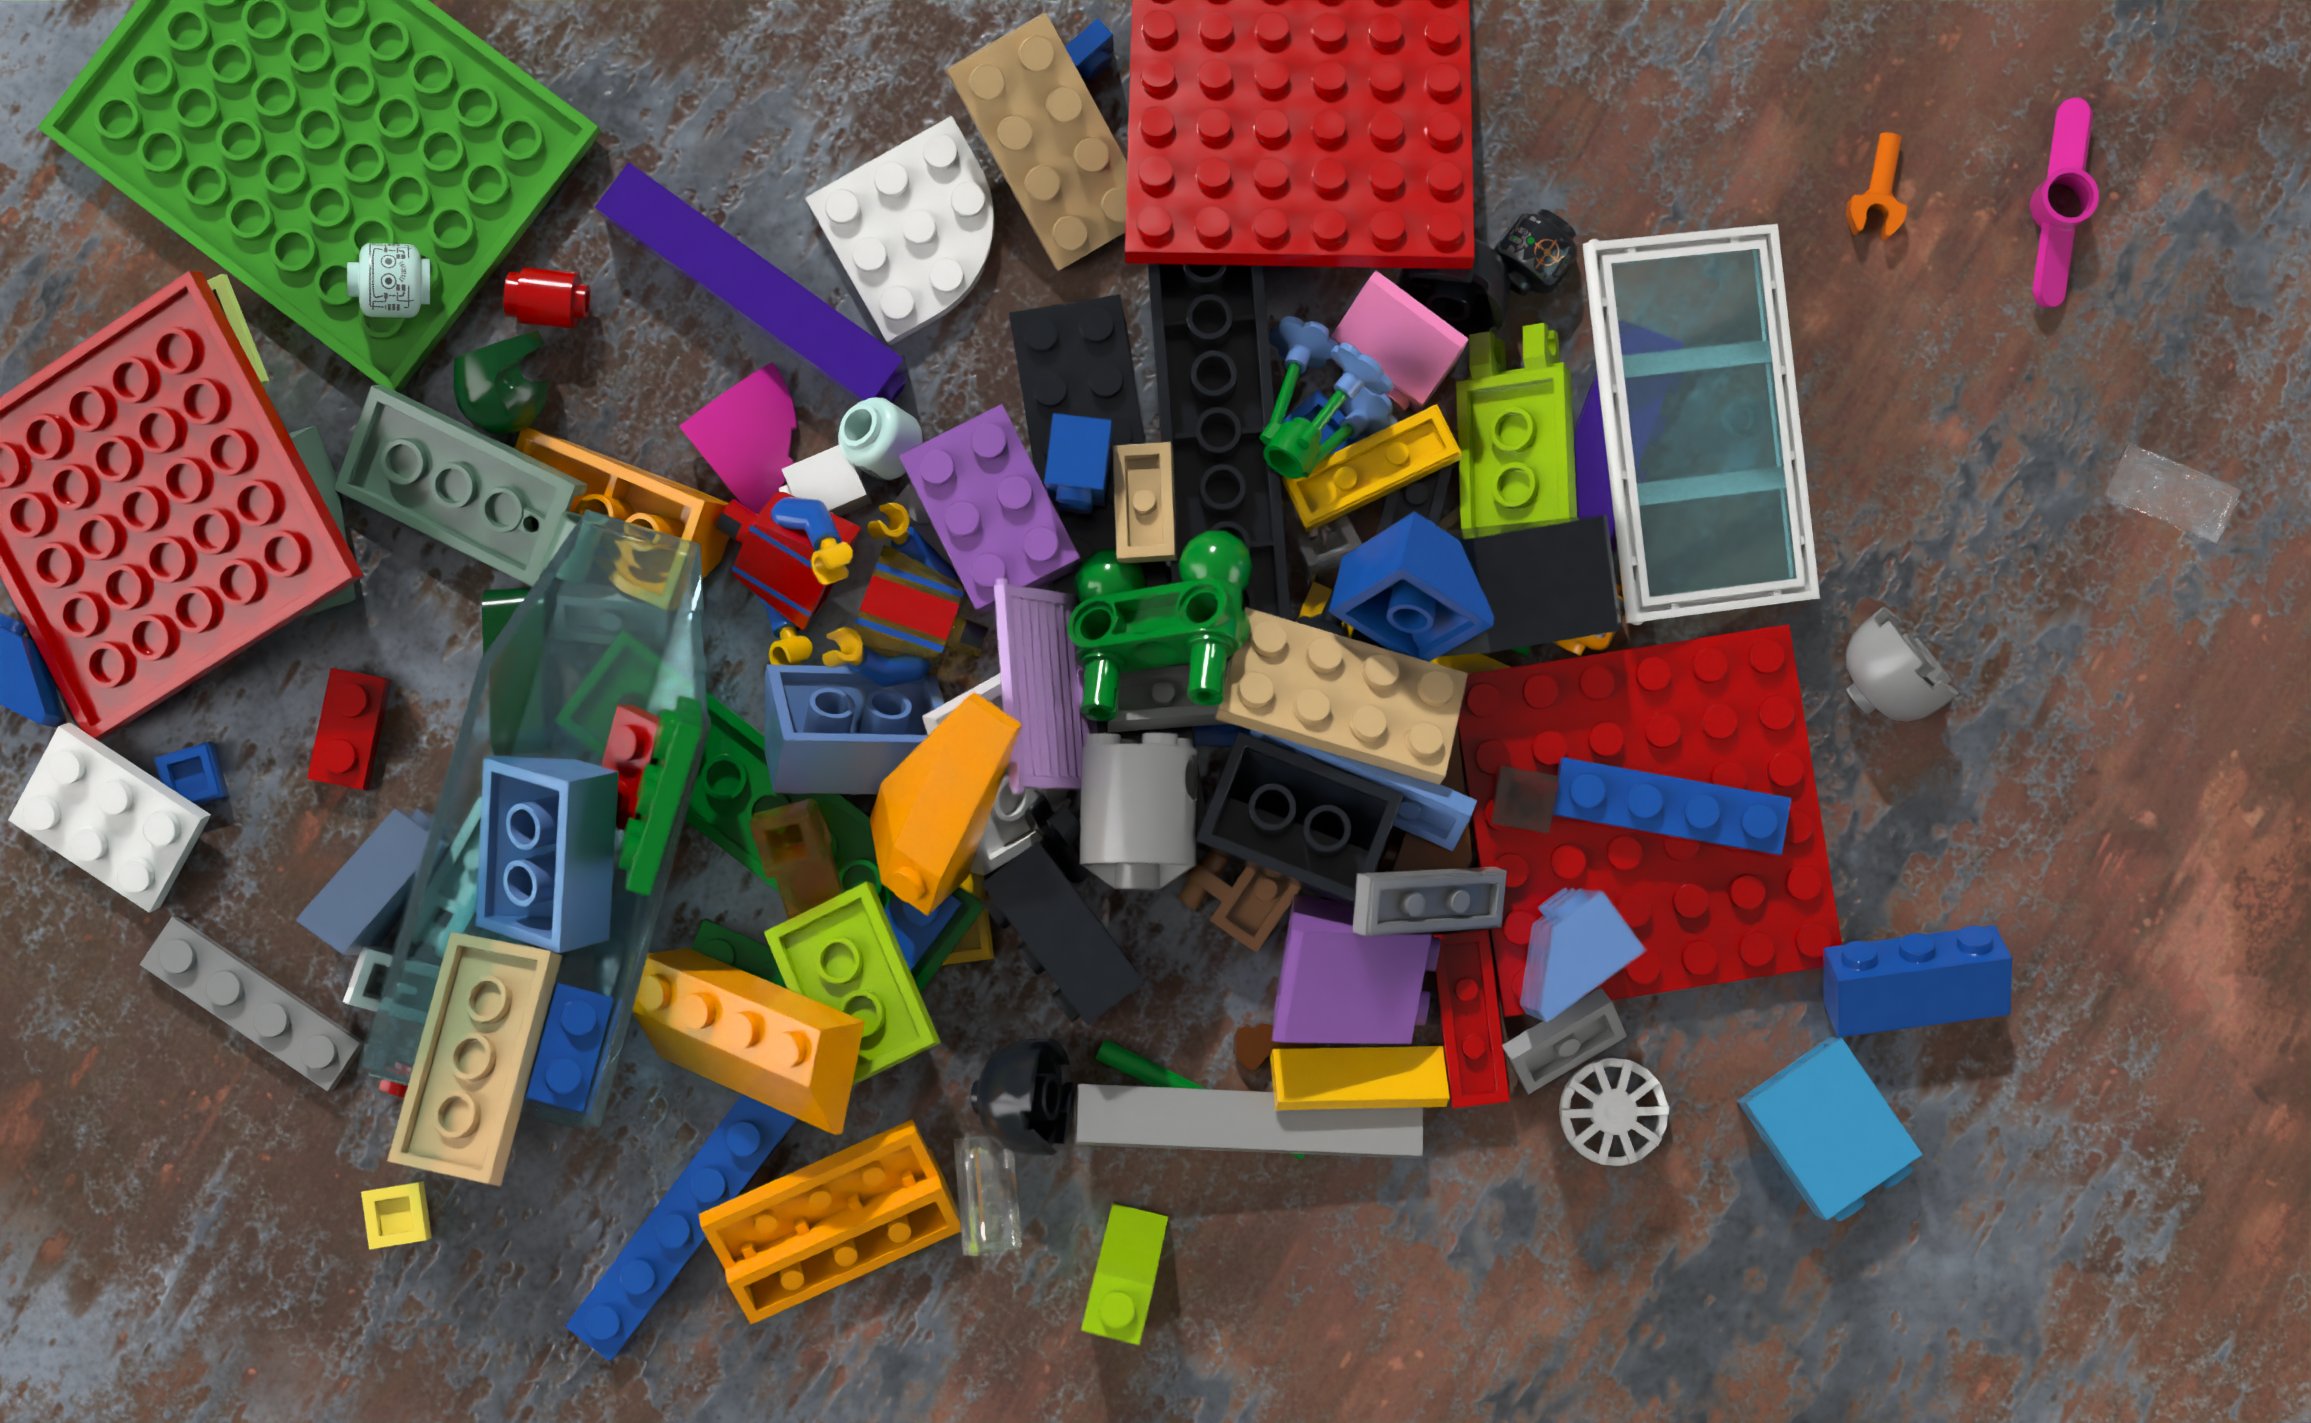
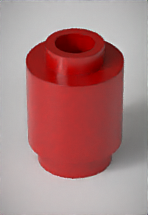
(546, 297)

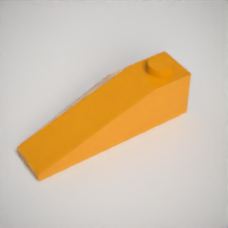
(633, 494)

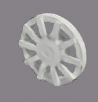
(1614, 1111)

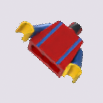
(790, 562)

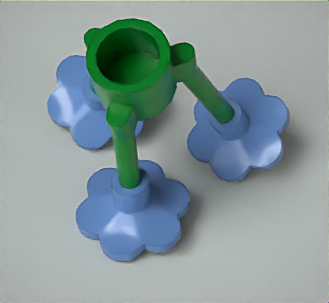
(1295, 446)

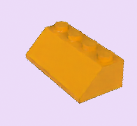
(750, 1035)

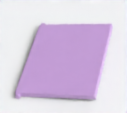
(1041, 687)

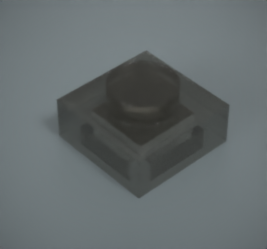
(1524, 799)

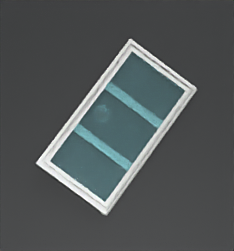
(1701, 421)

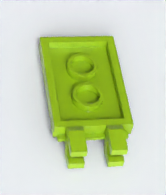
(1516, 433)

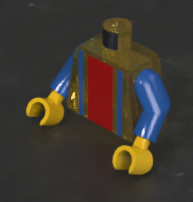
(906, 611)

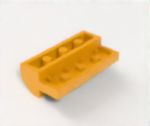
(831, 1221)

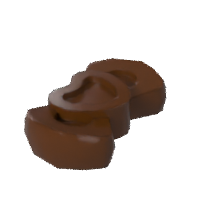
(1255, 1044)

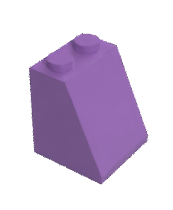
(1349, 984)

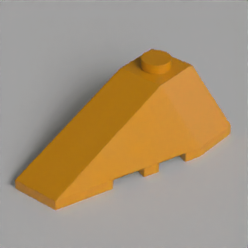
(939, 803)

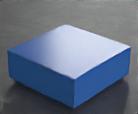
(194, 773)

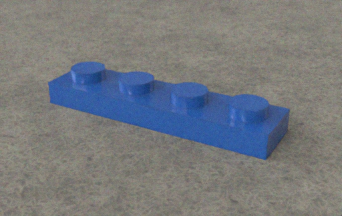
(1671, 806)

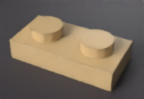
(1144, 502)

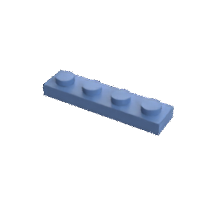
(1425, 809)

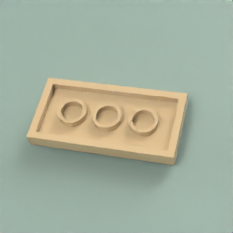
(1047, 139)
(1343, 697)
(475, 1058)

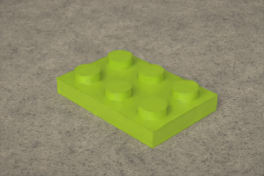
(852, 962)

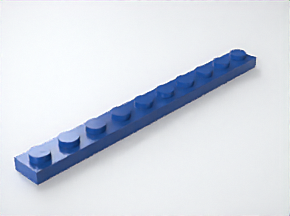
(711, 1178)

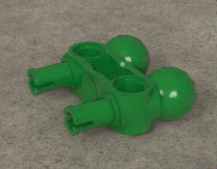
(1139, 628)

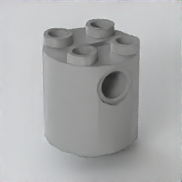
(1138, 809)

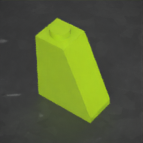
(1125, 1274)

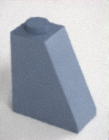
(371, 887)

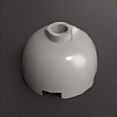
(1894, 671)

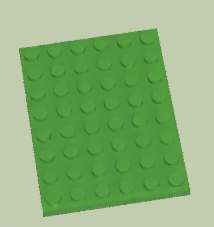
(323, 128)

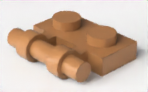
(1248, 908)

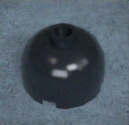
(1464, 298)
(1024, 1097)

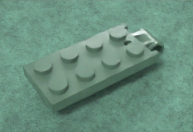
(458, 485)

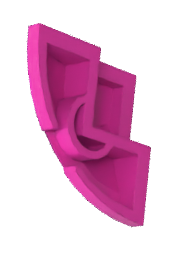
(748, 435)

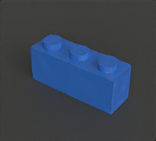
(1917, 980)

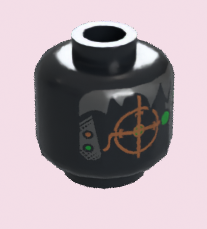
(1537, 251)

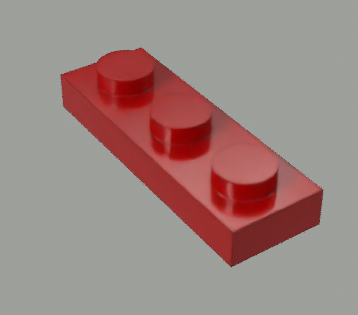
(1470, 1020)

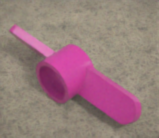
(2067, 168)

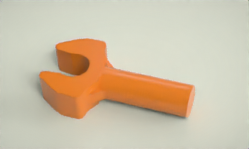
(1880, 191)

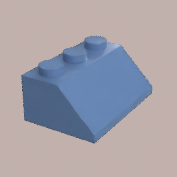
(839, 729)
(547, 851)
(1573, 951)

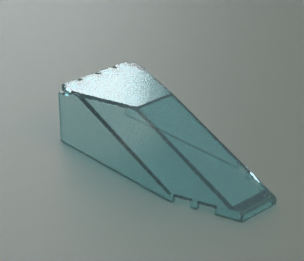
(596, 631)

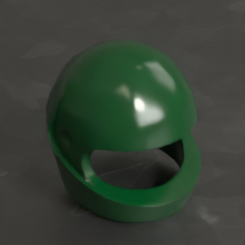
(494, 391)

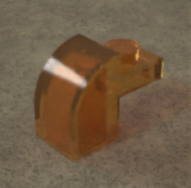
(797, 852)

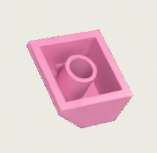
(1404, 339)

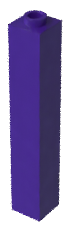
(752, 287)

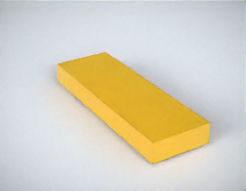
(1373, 468)
(1359, 1078)

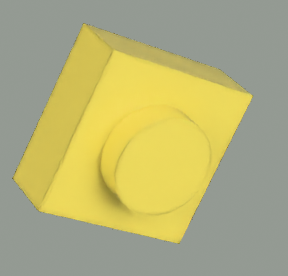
(396, 1215)

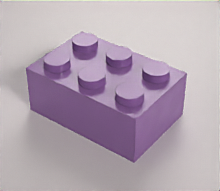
(990, 508)

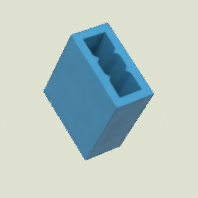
(1830, 1129)

